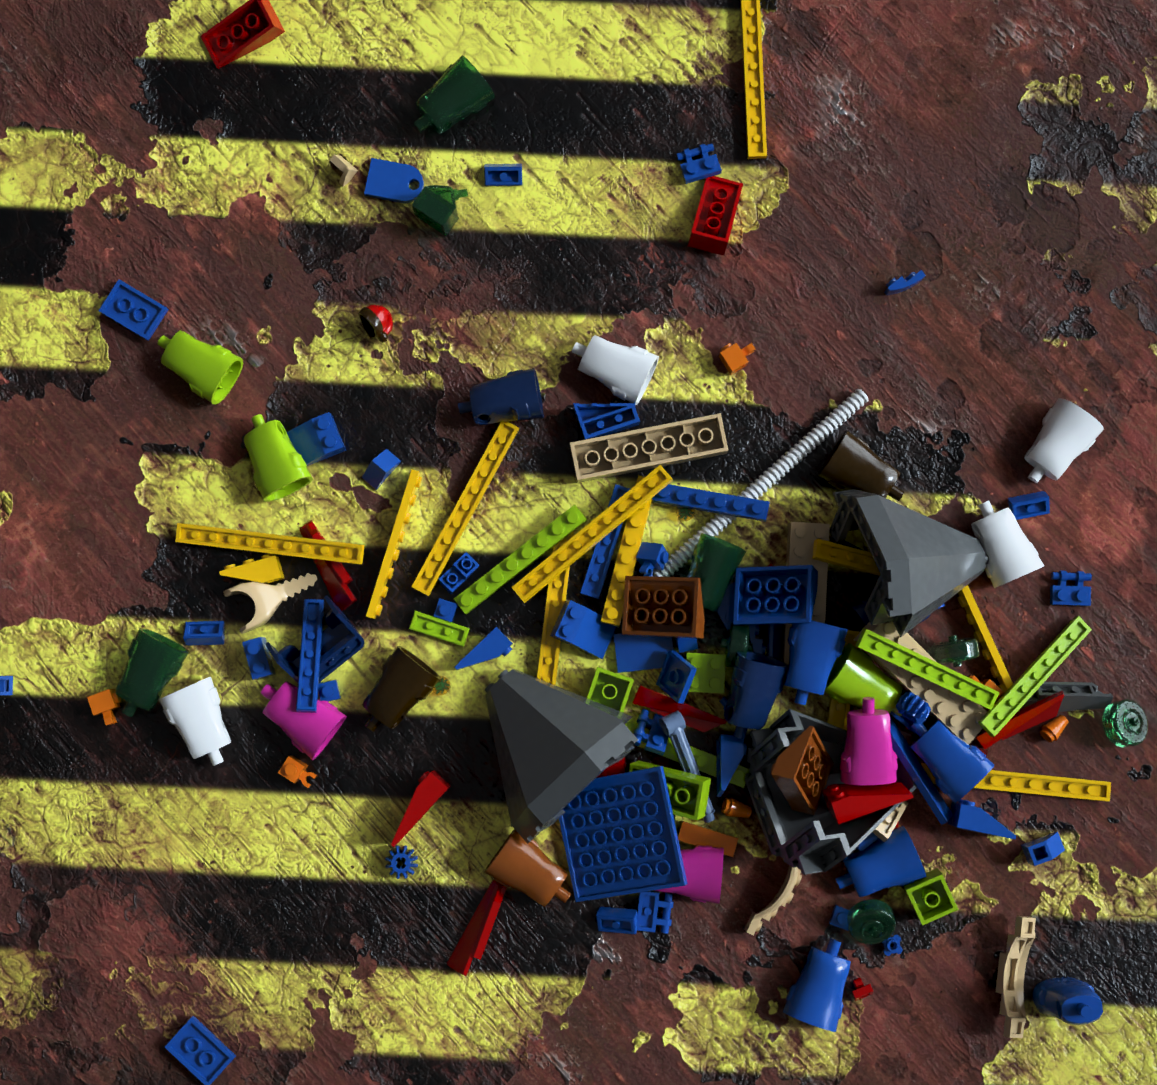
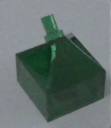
(438, 207)

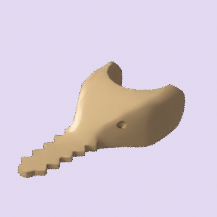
(269, 597)

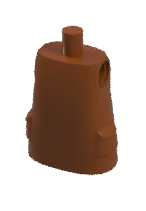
(528, 870)

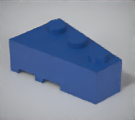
(605, 419)

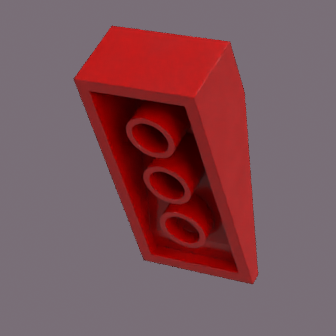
(242, 32)
(715, 215)
(427, 793)
(853, 801)

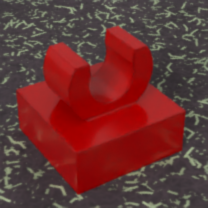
(861, 990)

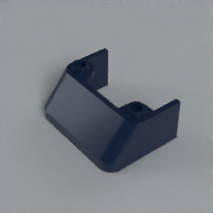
(338, 644)

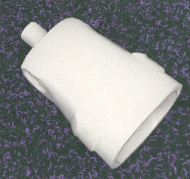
(617, 367)
(1064, 436)
(1006, 546)
(198, 719)

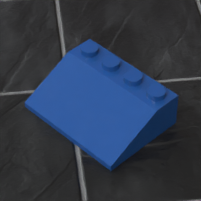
(775, 595)

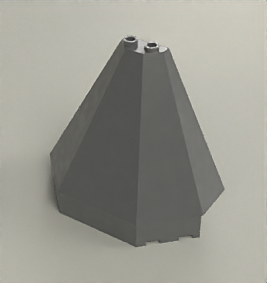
(916, 557)
(550, 746)
(804, 839)

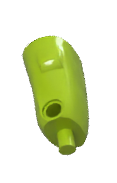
(205, 367)
(276, 463)
(858, 677)

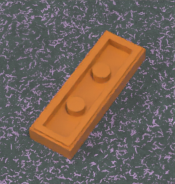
(703, 836)

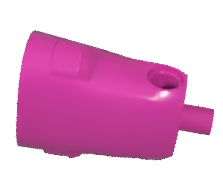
(307, 730)
(868, 747)
(703, 874)

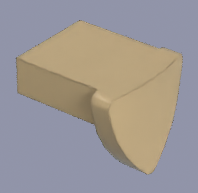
(347, 169)

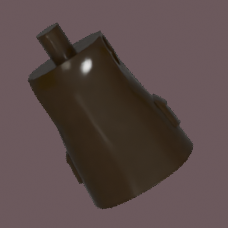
(857, 467)
(399, 688)

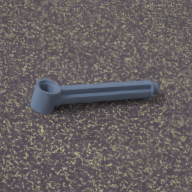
(673, 726)

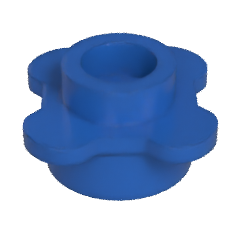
(888, 950)

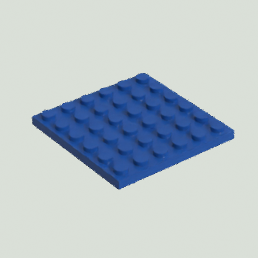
(622, 836)

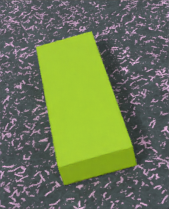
(439, 628)

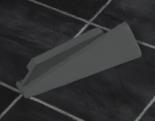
(1077, 695)

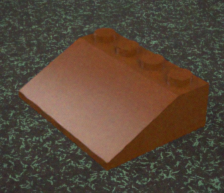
(663, 607)
(803, 771)

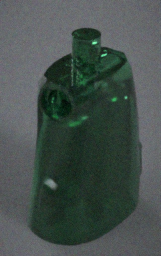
(453, 97)
(715, 565)
(149, 669)

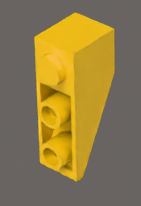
(262, 571)

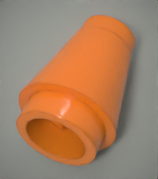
(1054, 728)
(735, 808)

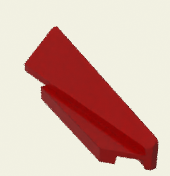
(332, 572)
(665, 705)
(1025, 719)
(478, 930)

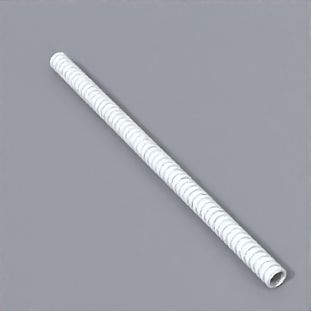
(770, 477)

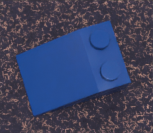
(317, 439)
(583, 629)
(973, 818)

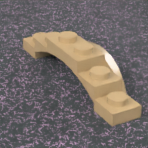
(782, 897)
(1011, 976)

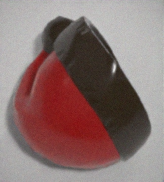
(376, 322)

